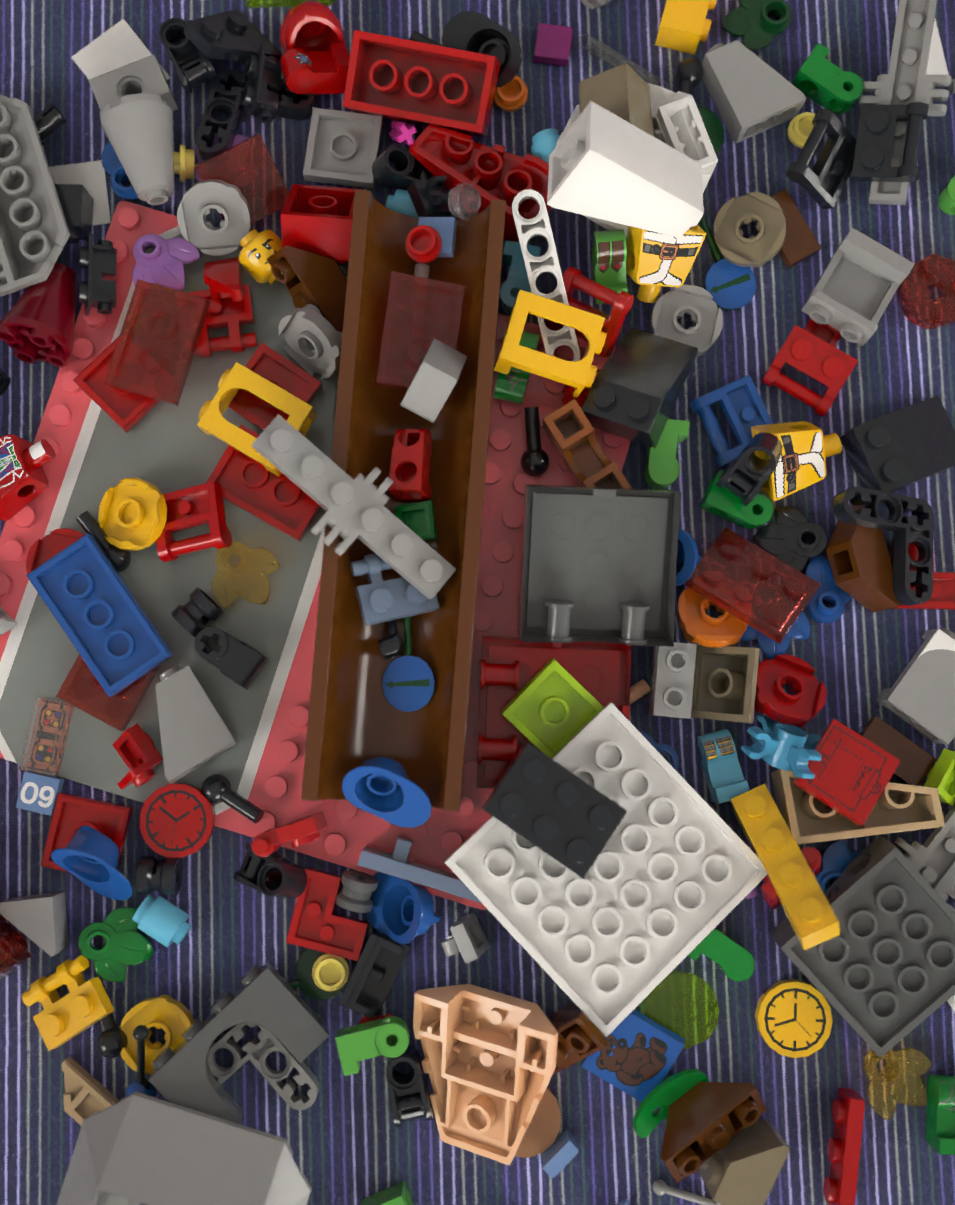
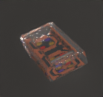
(46, 736)

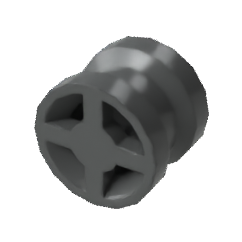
(356, 891)

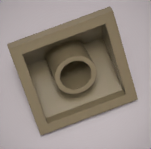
(621, 93)
(725, 683)

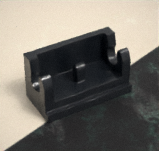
(374, 974)

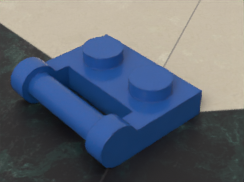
(742, 409)

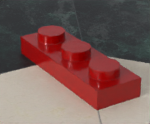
(844, 1148)

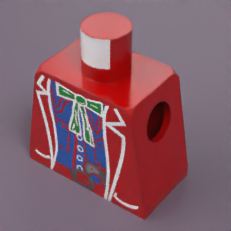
(21, 472)

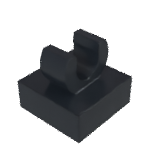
(430, 197)

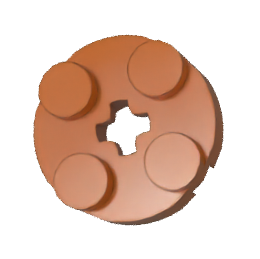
(703, 629)

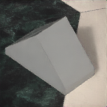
(434, 380)
(40, 919)

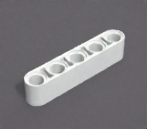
(546, 263)

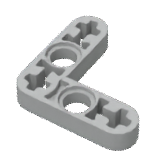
(257, 1053)

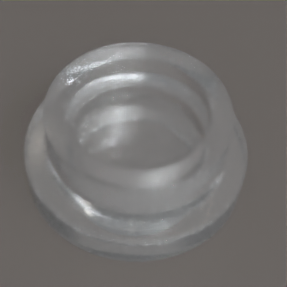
(464, 201)

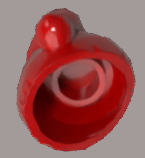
(310, 27)

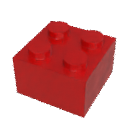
(319, 220)

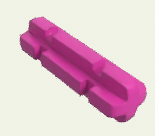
(402, 132)

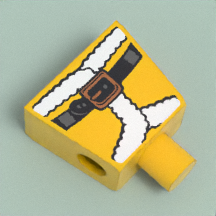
(660, 259)
(801, 457)

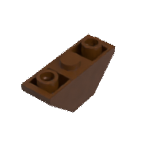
(312, 281)
(862, 565)
(576, 1036)
(706, 1122)

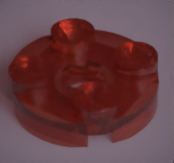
(915, 294)

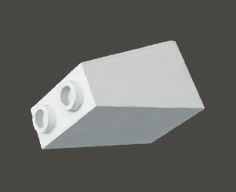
(624, 176)

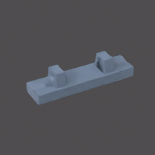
(401, 867)

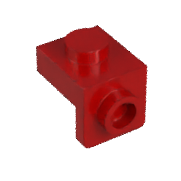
(138, 754)

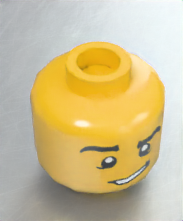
(256, 250)

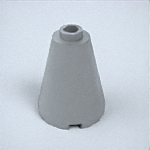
(144, 143)

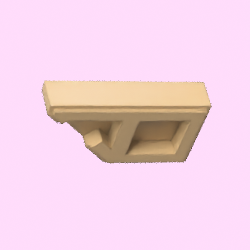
(83, 1092)

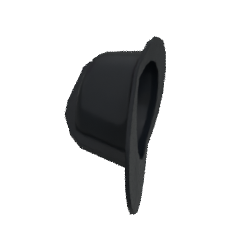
(482, 35)

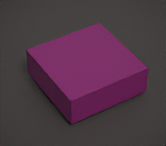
(553, 44)

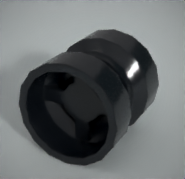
(197, 612)
(159, 875)

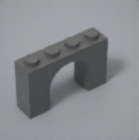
(263, 1000)

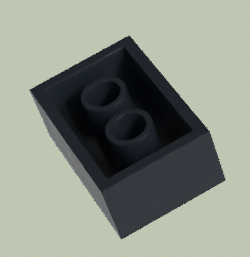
(554, 809)

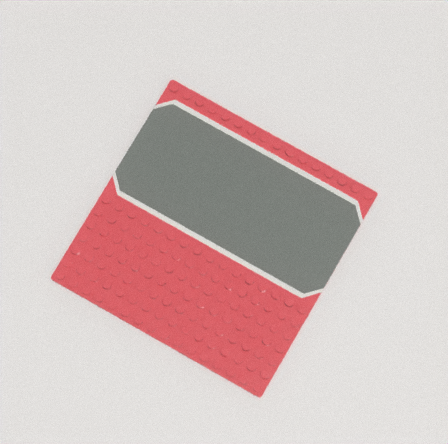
(176, 454)

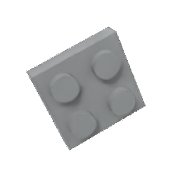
(342, 148)

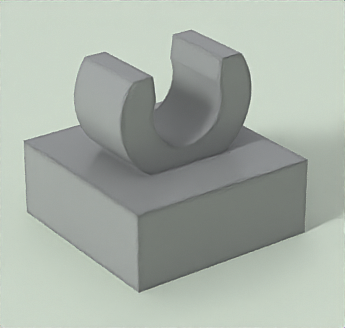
(466, 938)

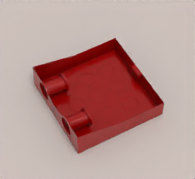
(511, 664)

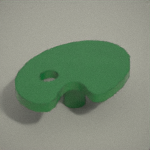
(663, 1096)

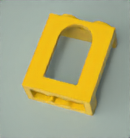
(575, 374)
(240, 377)

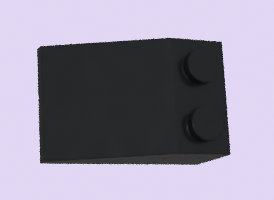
(639, 386)
(902, 446)

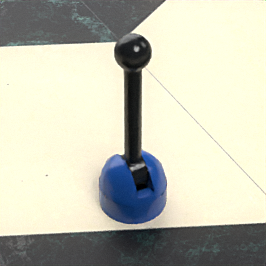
(141, 1083)

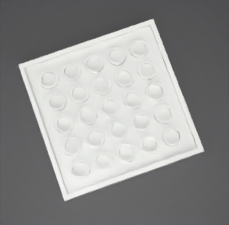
(646, 897)

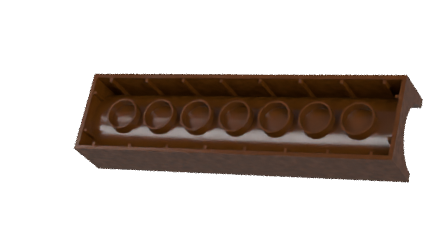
(347, 701)

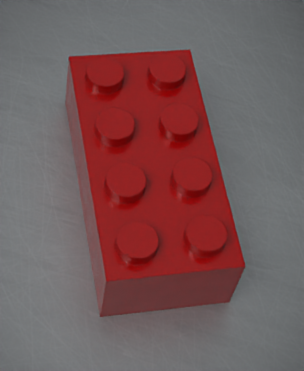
(421, 83)

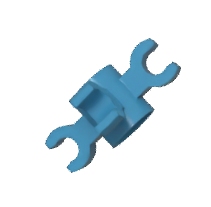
(783, 746)

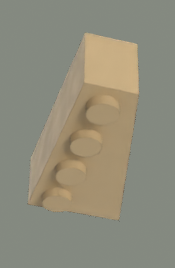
(897, 810)

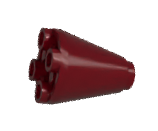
(43, 319)

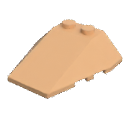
(485, 1065)

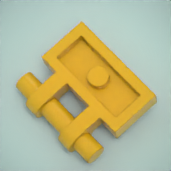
(74, 1012)

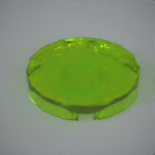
(684, 1006)

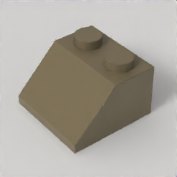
(746, 1166)

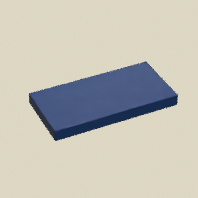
(100, 615)

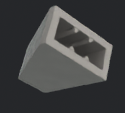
(748, 91)
(188, 724)

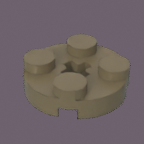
(743, 210)

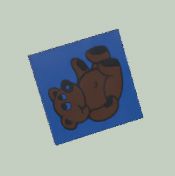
(636, 1055)

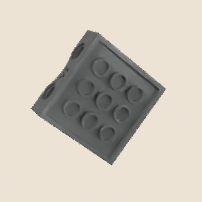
(598, 565)
(891, 951)

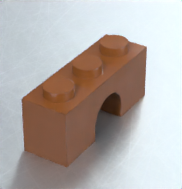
(580, 450)

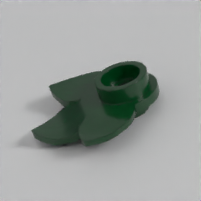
(753, 23)

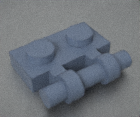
(388, 599)

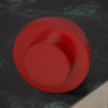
(423, 244)

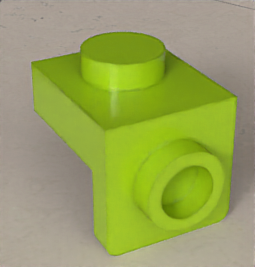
(943, 777)

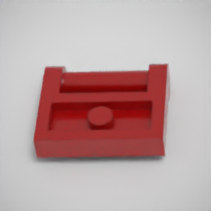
(612, 323)
(815, 360)
(190, 509)

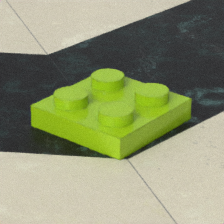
(551, 708)

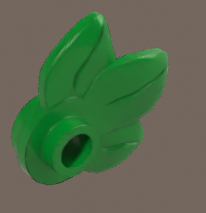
(122, 944)

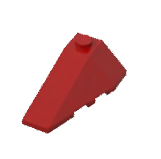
(489, 169)

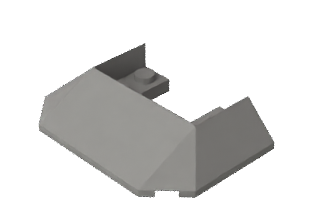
(30, 210)
(177, 1156)

